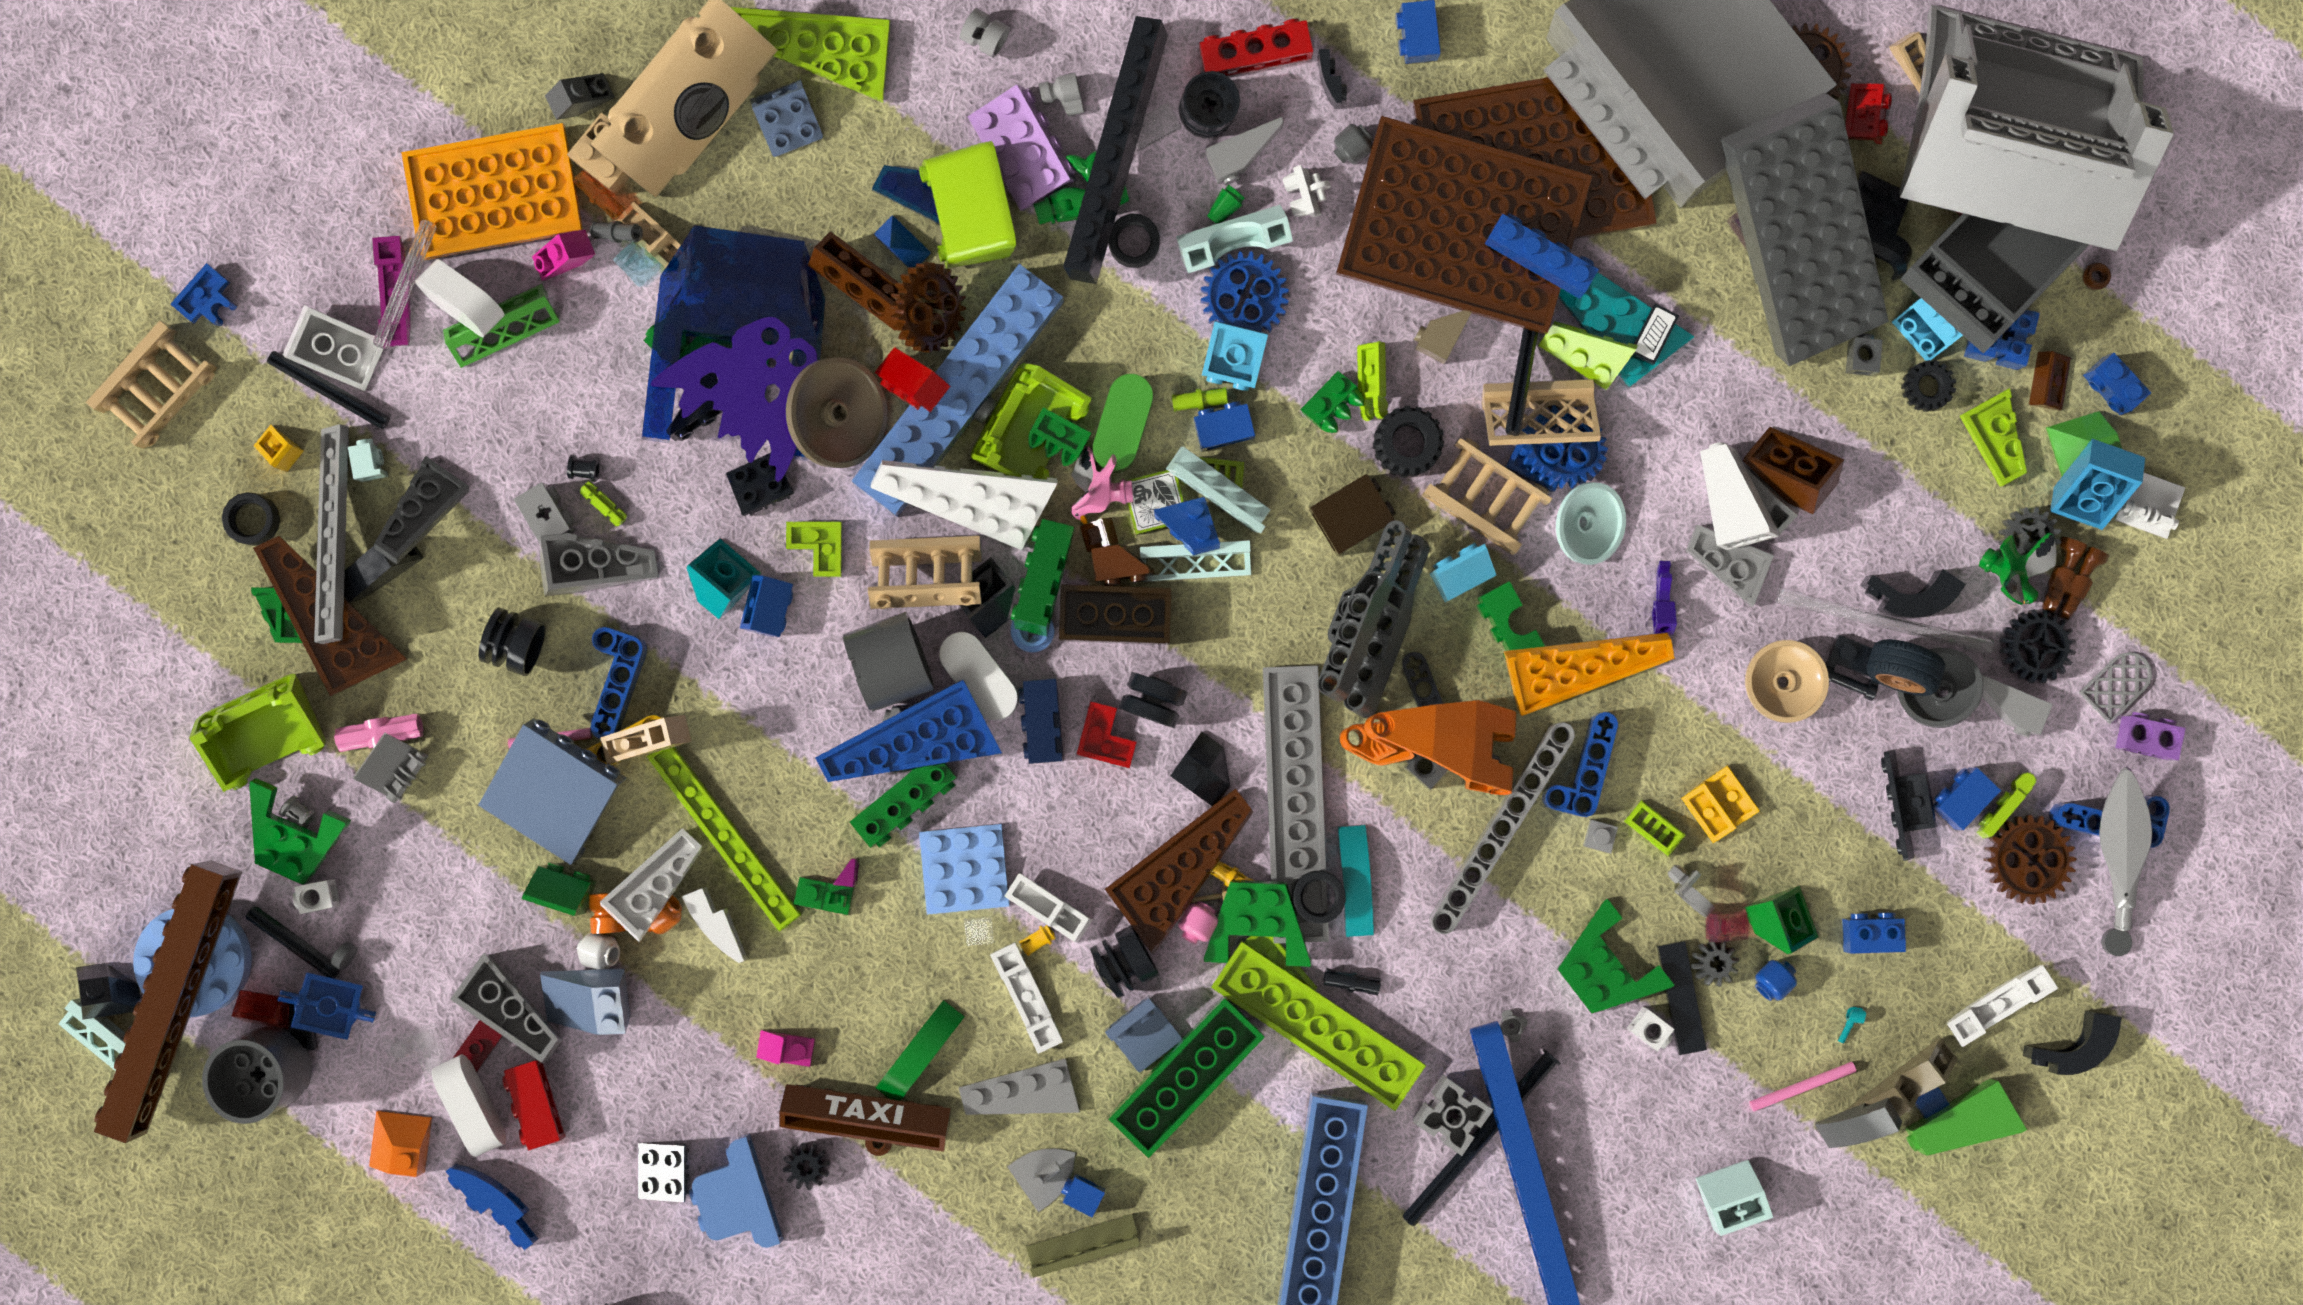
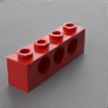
(1272, 55)

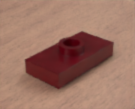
(479, 1044)

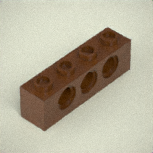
(855, 276)

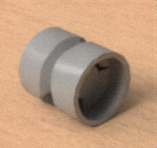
(993, 37)

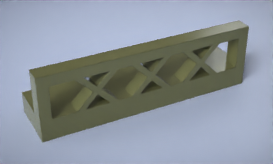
(1083, 1245)

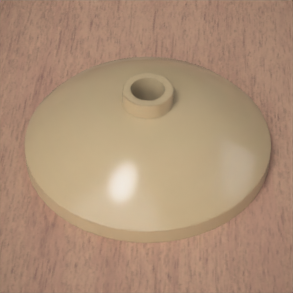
(1805, 678)

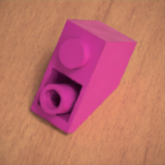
(563, 254)

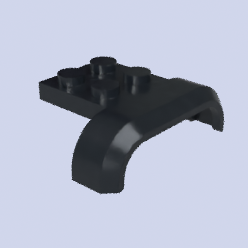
(1883, 216)

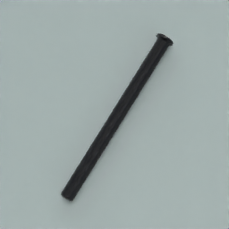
(1482, 1137)

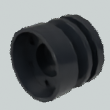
(1216, 91)
(512, 642)
(1124, 962)

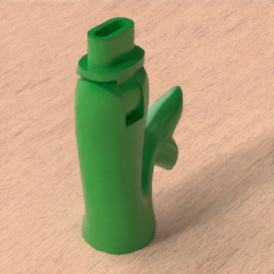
(1066, 202)

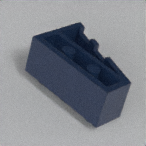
(1041, 721)

